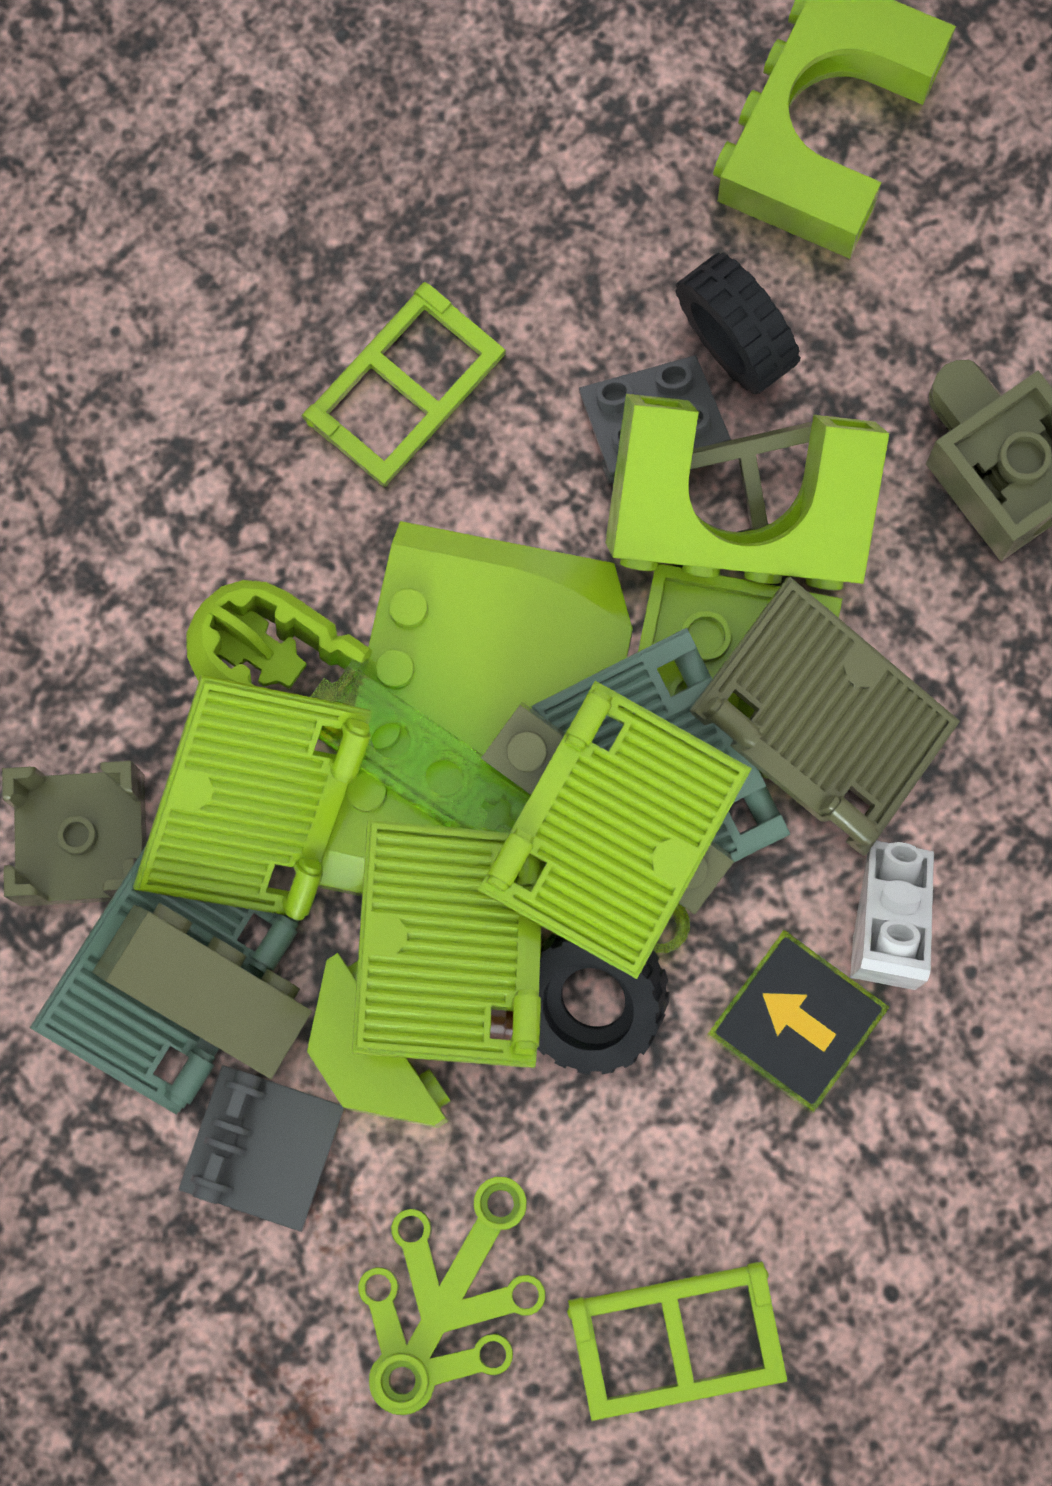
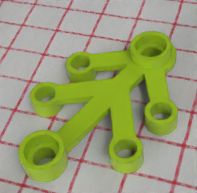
(443, 1305)

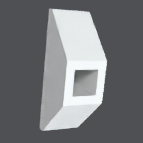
(894, 917)

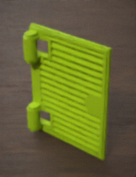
(251, 797)
(616, 830)
(442, 950)

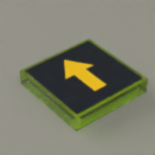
(798, 1021)

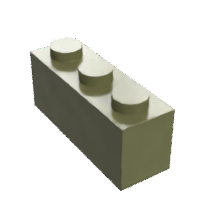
(204, 988)

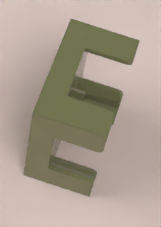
(73, 833)

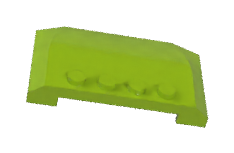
(465, 640)

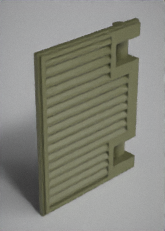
(826, 715)

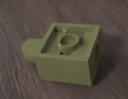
(993, 444)

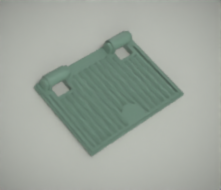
(641, 683)
(123, 1033)

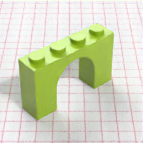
(771, 168)
(817, 538)

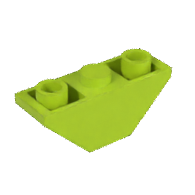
(367, 1082)

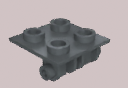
(673, 380)
(261, 1148)

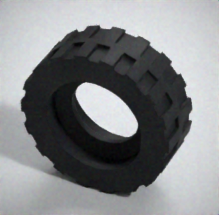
(738, 322)
(605, 1046)

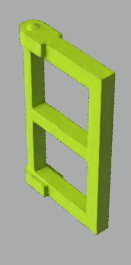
(436, 411)
(686, 1389)

